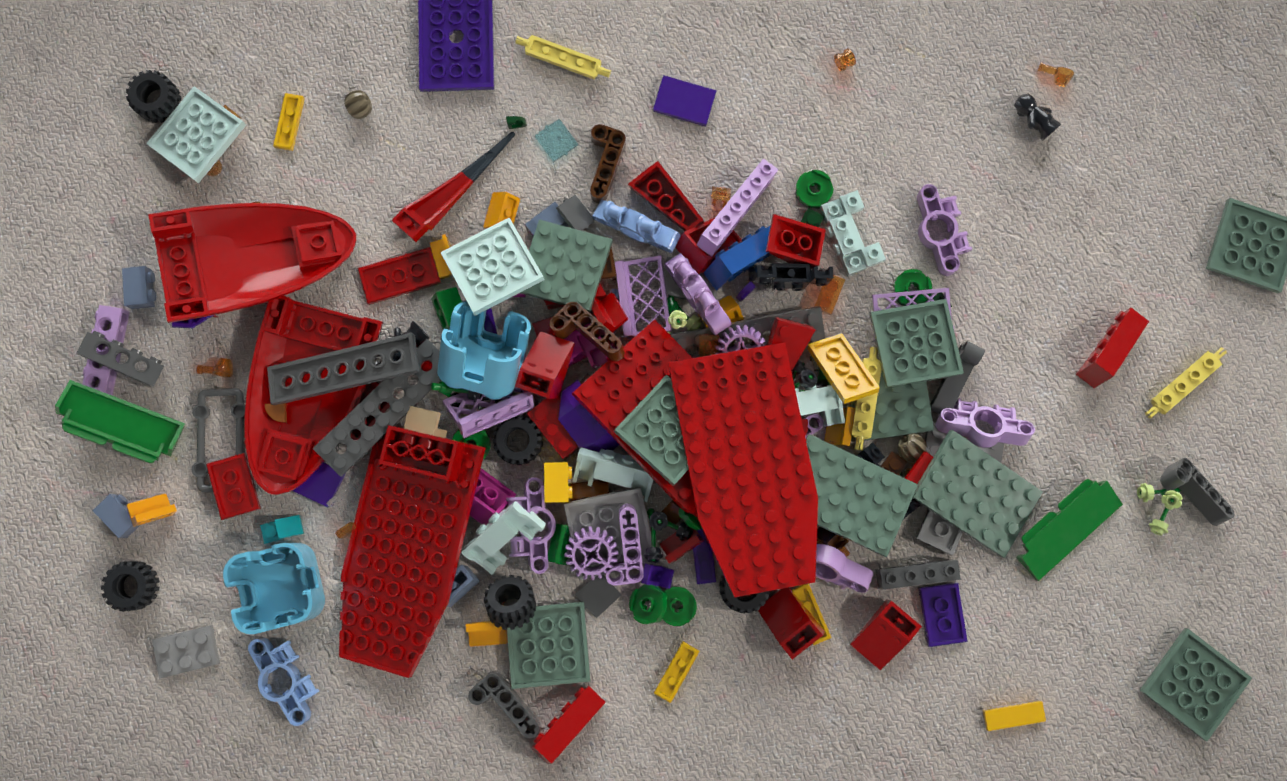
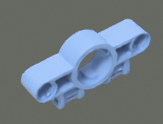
(636, 225)
(301, 689)

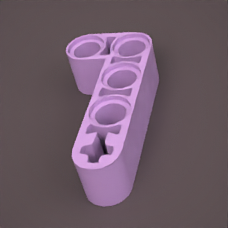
(627, 544)

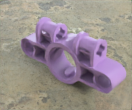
(944, 210)
(698, 294)
(1003, 420)
(537, 546)
(836, 568)

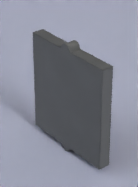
(575, 213)
(598, 595)

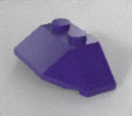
(581, 424)

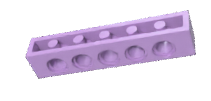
(737, 207)
(118, 318)

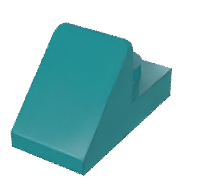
(282, 529)

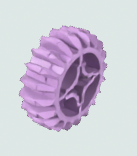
(737, 335)
(598, 557)

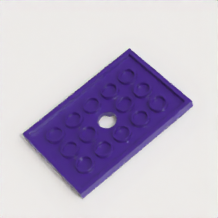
(461, 64)

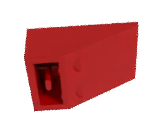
(545, 366)
(790, 622)
(885, 634)

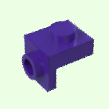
(657, 575)

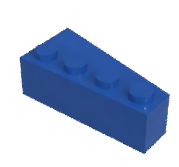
(738, 258)

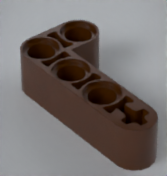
(605, 165)
(591, 333)

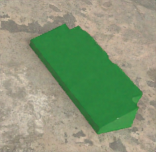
(116, 421)
(1063, 531)

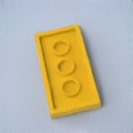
(843, 368)

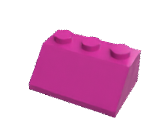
(489, 498)

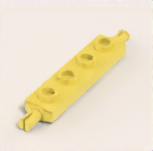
(563, 57)
(1186, 382)
(866, 406)

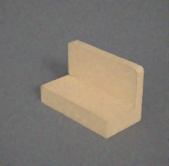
(424, 422)

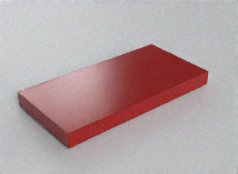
(399, 276)

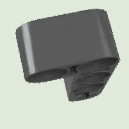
(952, 386)
(1198, 490)
(507, 707)

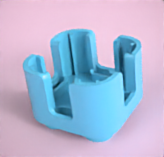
(482, 359)
(275, 587)

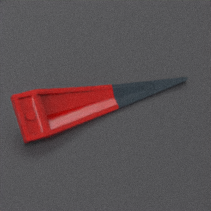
(431, 208)

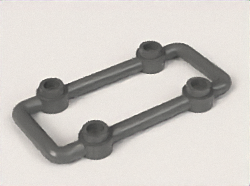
(201, 413)

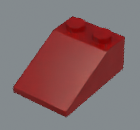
(795, 241)
(696, 256)

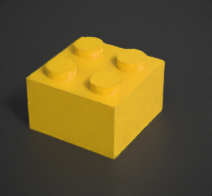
(556, 482)

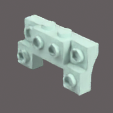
(846, 235)
(821, 400)
(612, 468)
(500, 530)

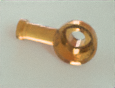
(1062, 75)
(222, 368)

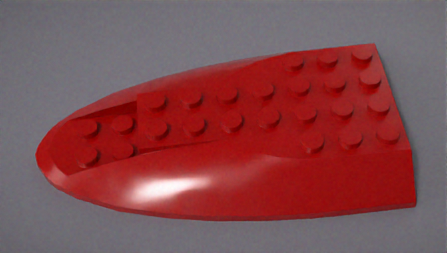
(243, 254)
(281, 452)

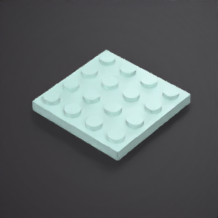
(196, 134)
(492, 266)

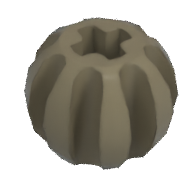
(358, 104)
(911, 447)

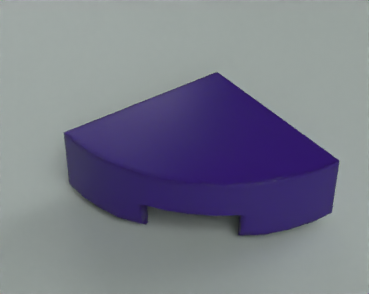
(745, 291)

